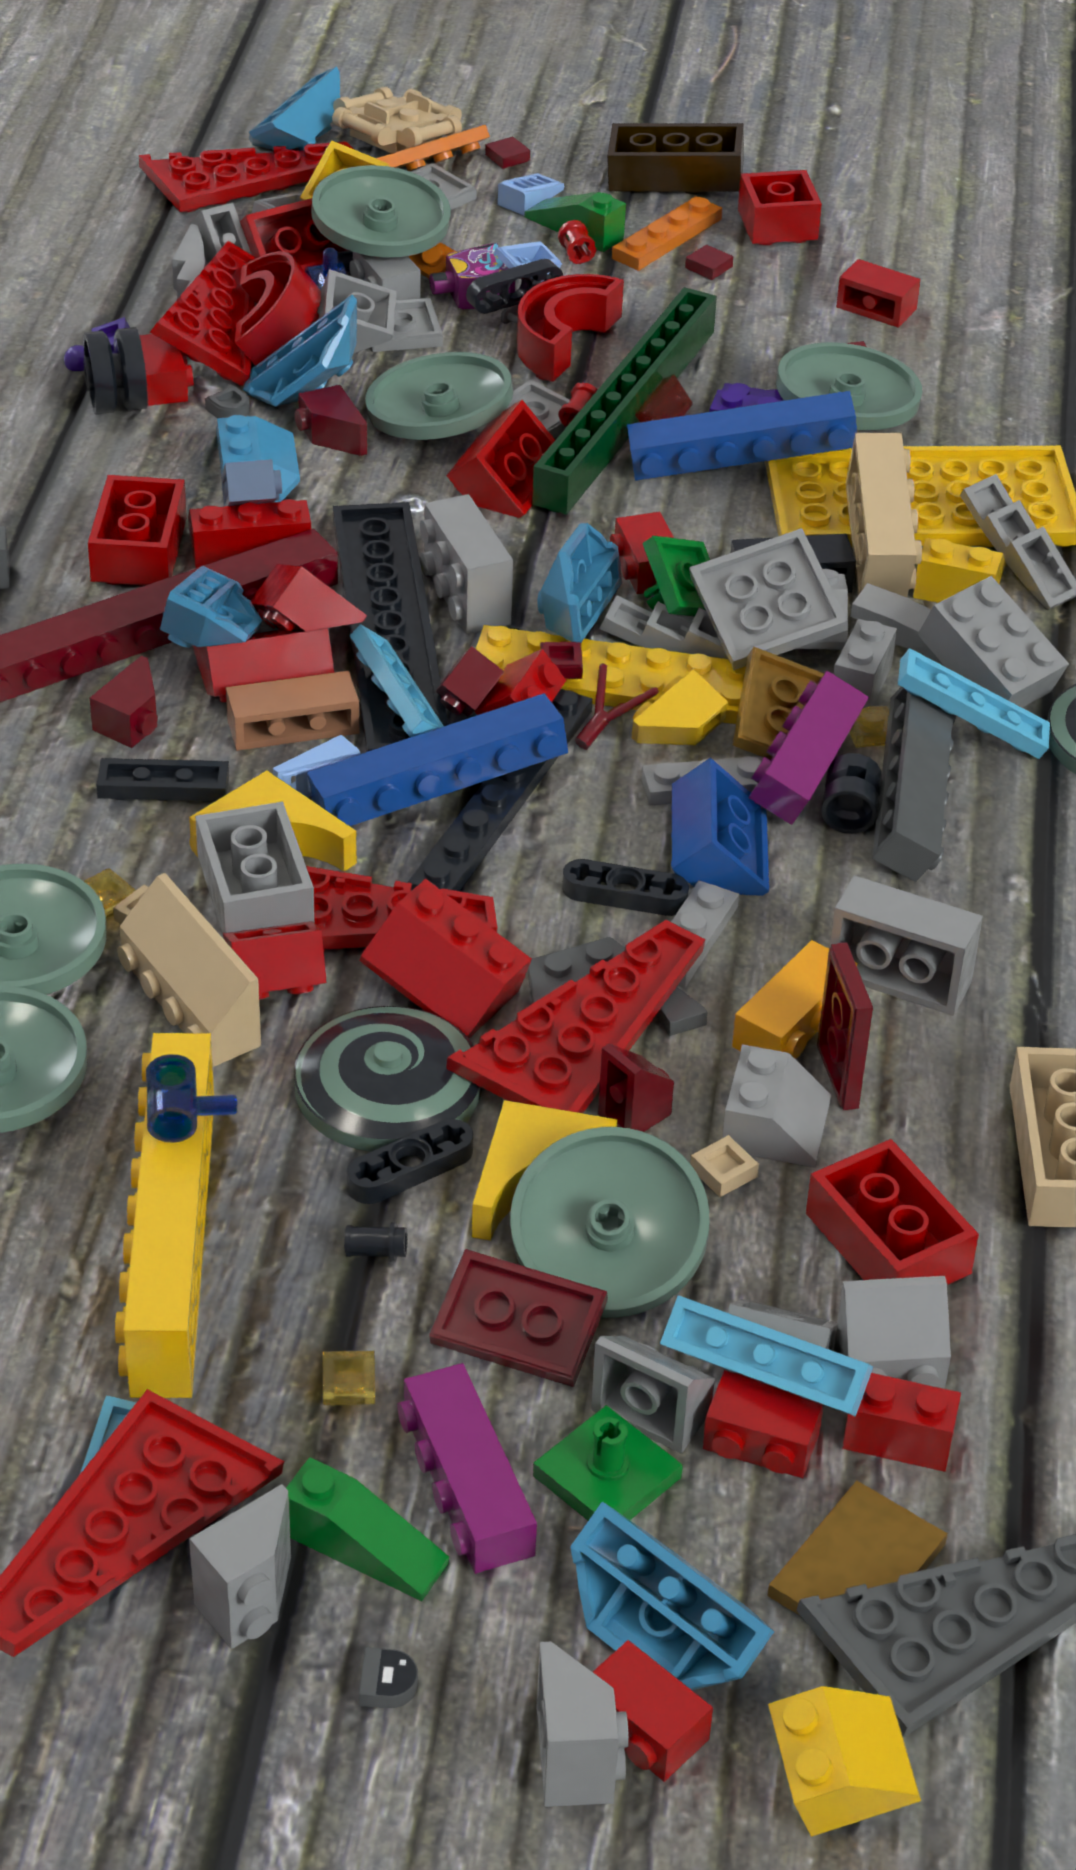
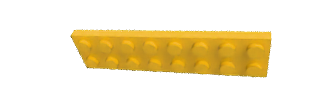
(629, 668)

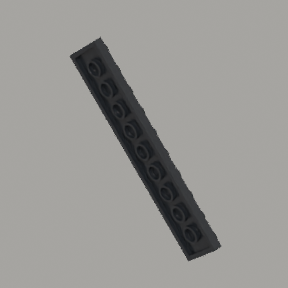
(386, 583)

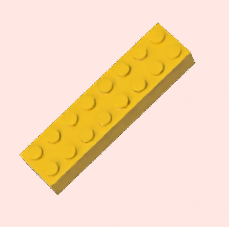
(166, 1240)

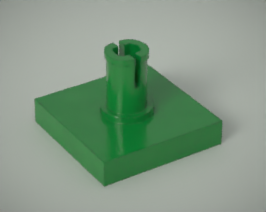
(670, 564)
(607, 1464)

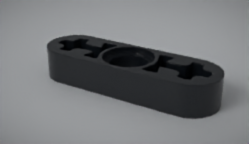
(501, 281)
(593, 892)
(372, 1182)

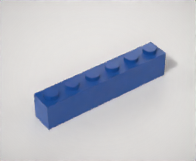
(742, 435)
(440, 761)

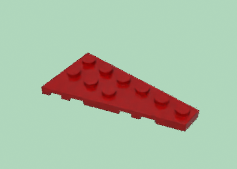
(230, 173)
(207, 314)
(354, 909)
(557, 1042)
(132, 1503)

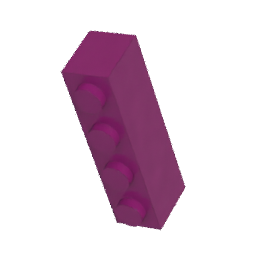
(808, 747)
(468, 1469)

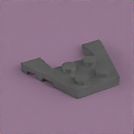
(554, 969)

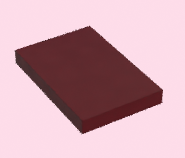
(844, 1026)
(519, 1317)

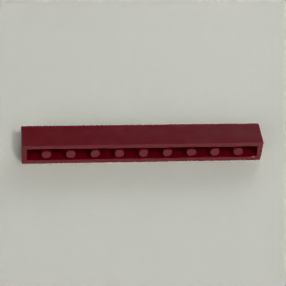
(132, 620)

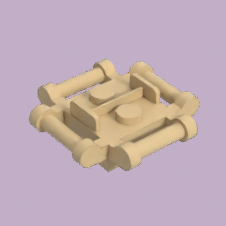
(396, 122)

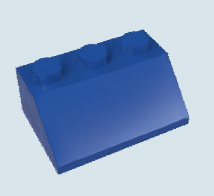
(719, 832)

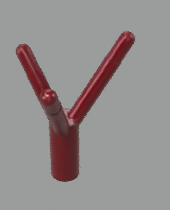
(602, 718)

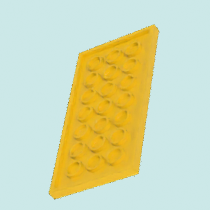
(813, 496)

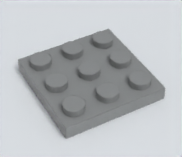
(768, 597)

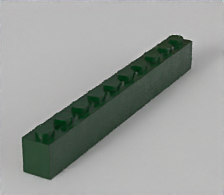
(601, 424)

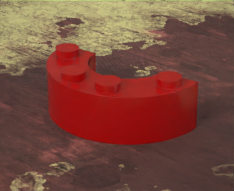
(284, 308)
(555, 310)

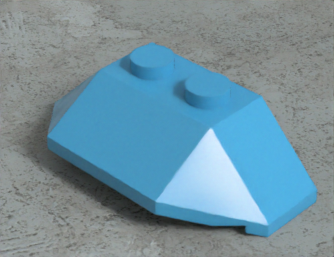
(301, 116)
(308, 358)
(256, 439)
(580, 583)
(209, 611)
(662, 1604)

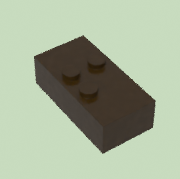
(676, 157)

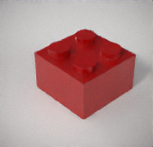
(779, 207)

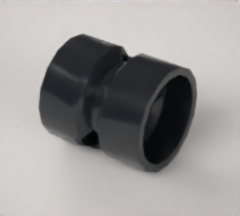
(851, 793)

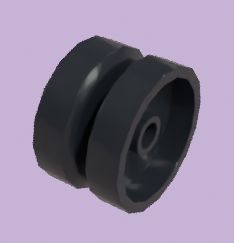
(110, 371)

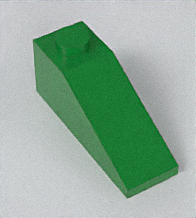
(597, 210)
(360, 1530)

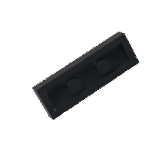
(162, 779)

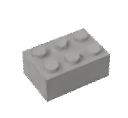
(467, 563)
(993, 643)
(254, 868)
(908, 943)

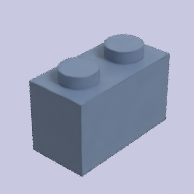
(250, 482)

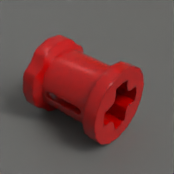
(575, 247)
(580, 395)

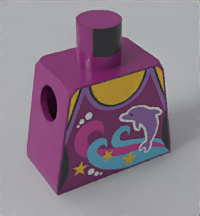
(463, 269)

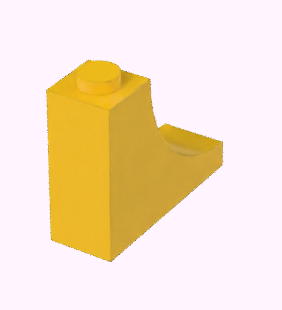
(315, 829)
(517, 1140)

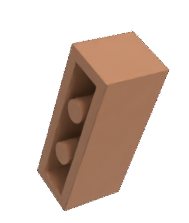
(292, 710)

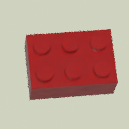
(137, 530)
(890, 1217)

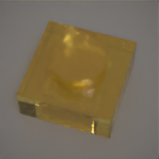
(870, 727)
(110, 889)
(348, 1377)

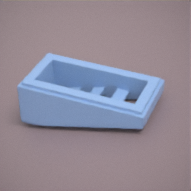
(527, 191)
(525, 253)
(319, 756)

